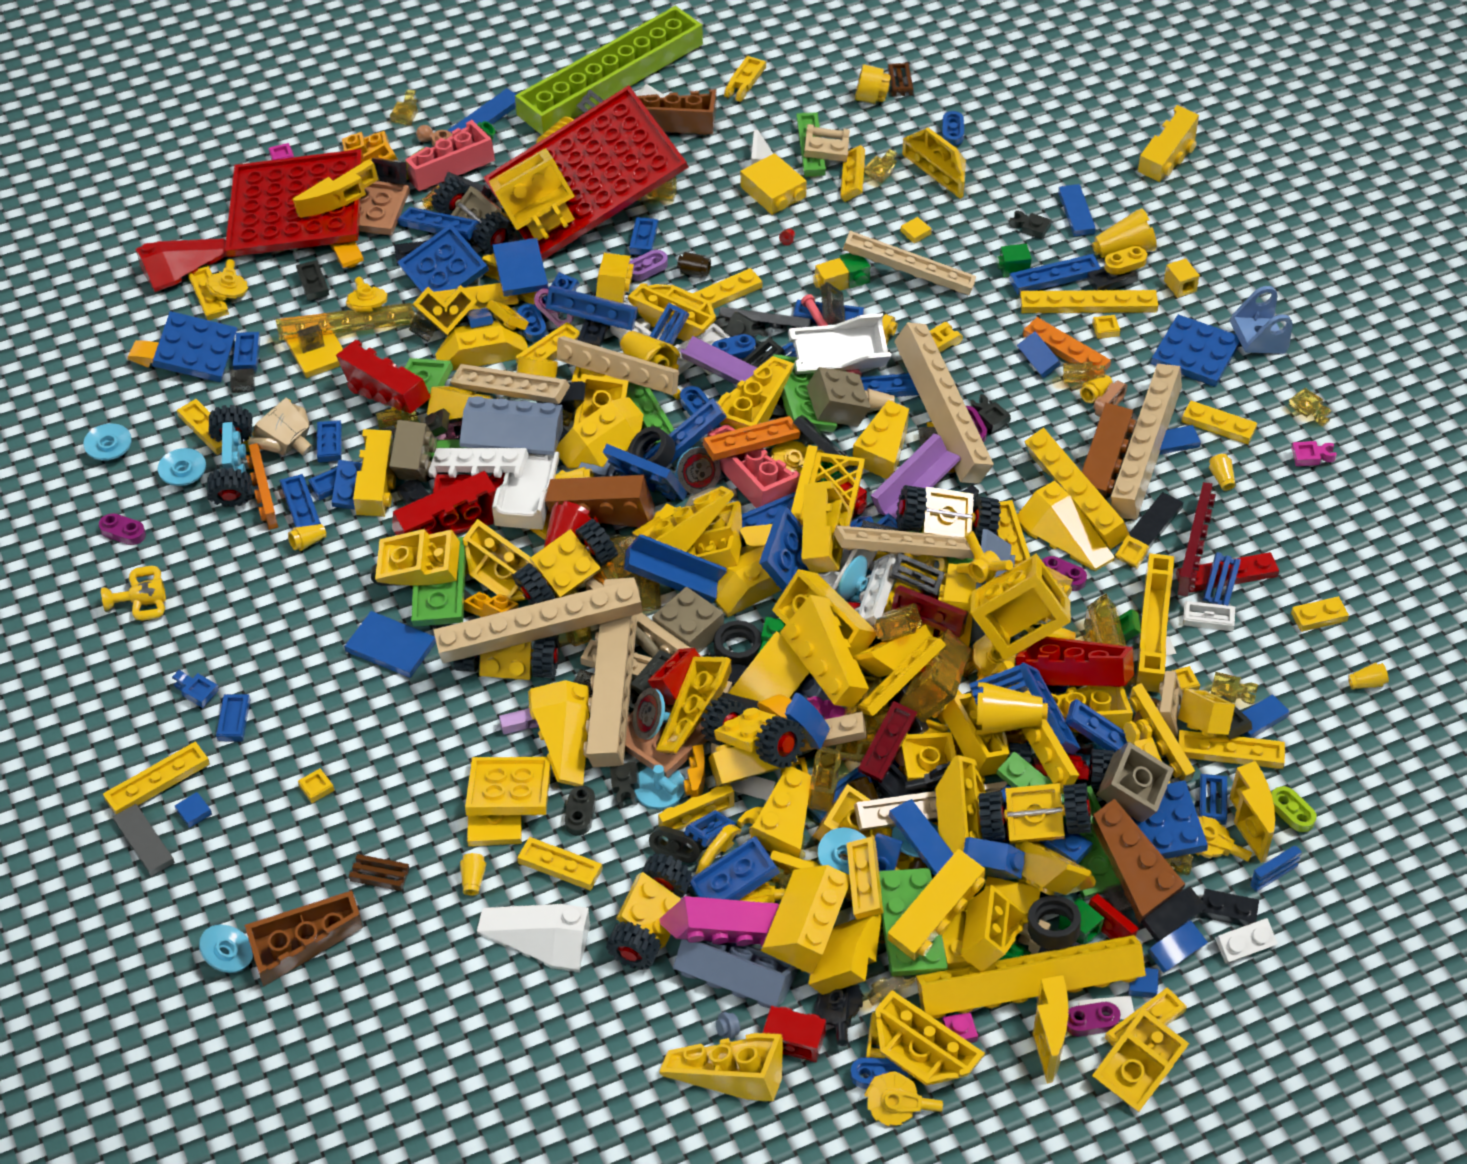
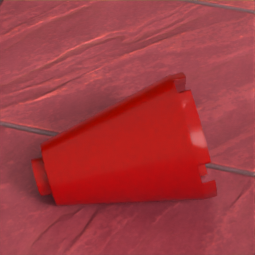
(564, 518)

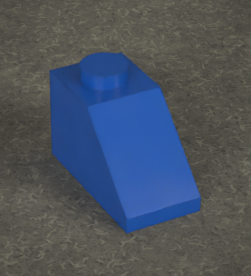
(997, 858)

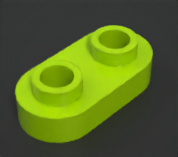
(1294, 809)

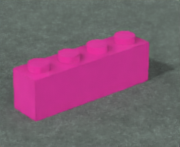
(720, 920)

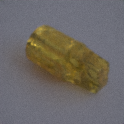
(1082, 372)

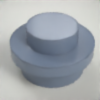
(727, 1025)

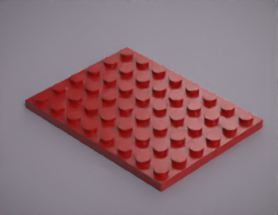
(608, 162)

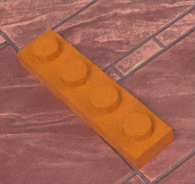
(1065, 345)
(751, 438)
(263, 493)

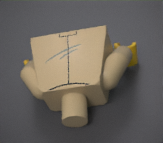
(282, 430)

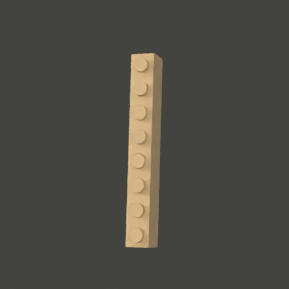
(943, 402)
(1146, 441)
(538, 621)
(611, 689)

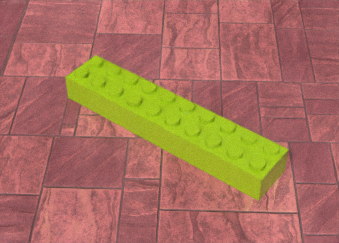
(610, 68)

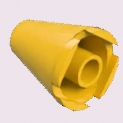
(1126, 233)
(650, 349)
(1007, 709)

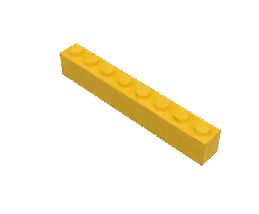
(1021, 976)

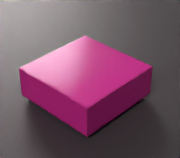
(281, 152)

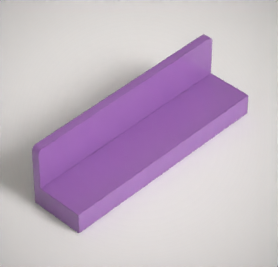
(717, 361)
(920, 470)

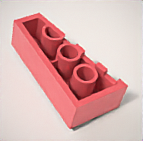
(457, 154)
(757, 474)

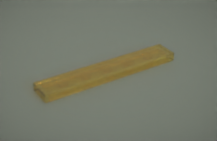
(347, 320)

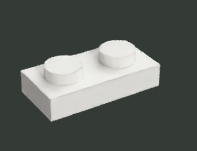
(1246, 940)

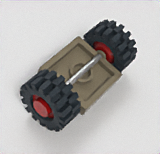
(467, 202)

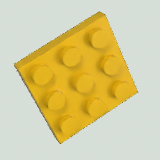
(508, 786)

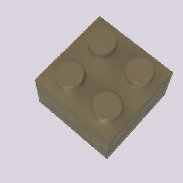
(838, 396)
(412, 451)
(690, 619)
(1135, 781)

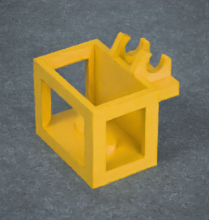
(535, 195)
(1017, 602)

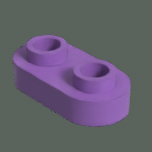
(649, 264)

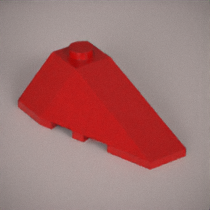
(168, 261)

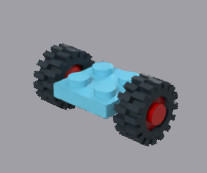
(232, 483)

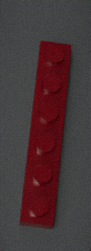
(1196, 544)

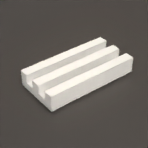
(1209, 618)

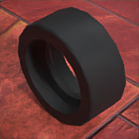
(647, 437)
(737, 629)
(1054, 939)

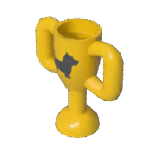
(142, 593)

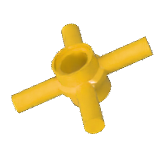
(984, 564)

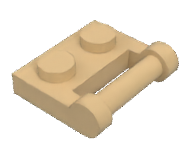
(826, 148)
(1171, 699)

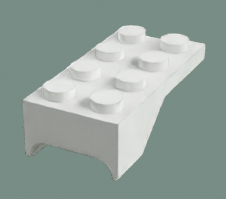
(843, 346)
(522, 500)

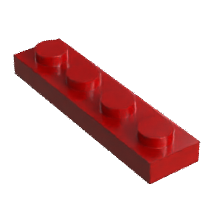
(1250, 569)

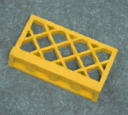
(810, 474)

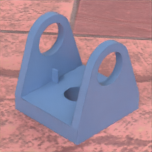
(1258, 327)

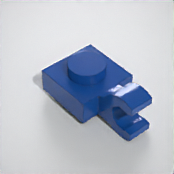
(196, 689)

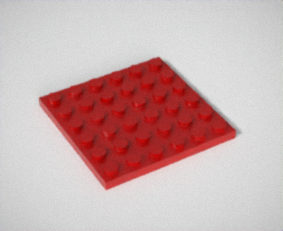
(264, 211)

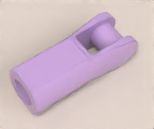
(517, 721)

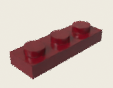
(932, 611)
(887, 741)

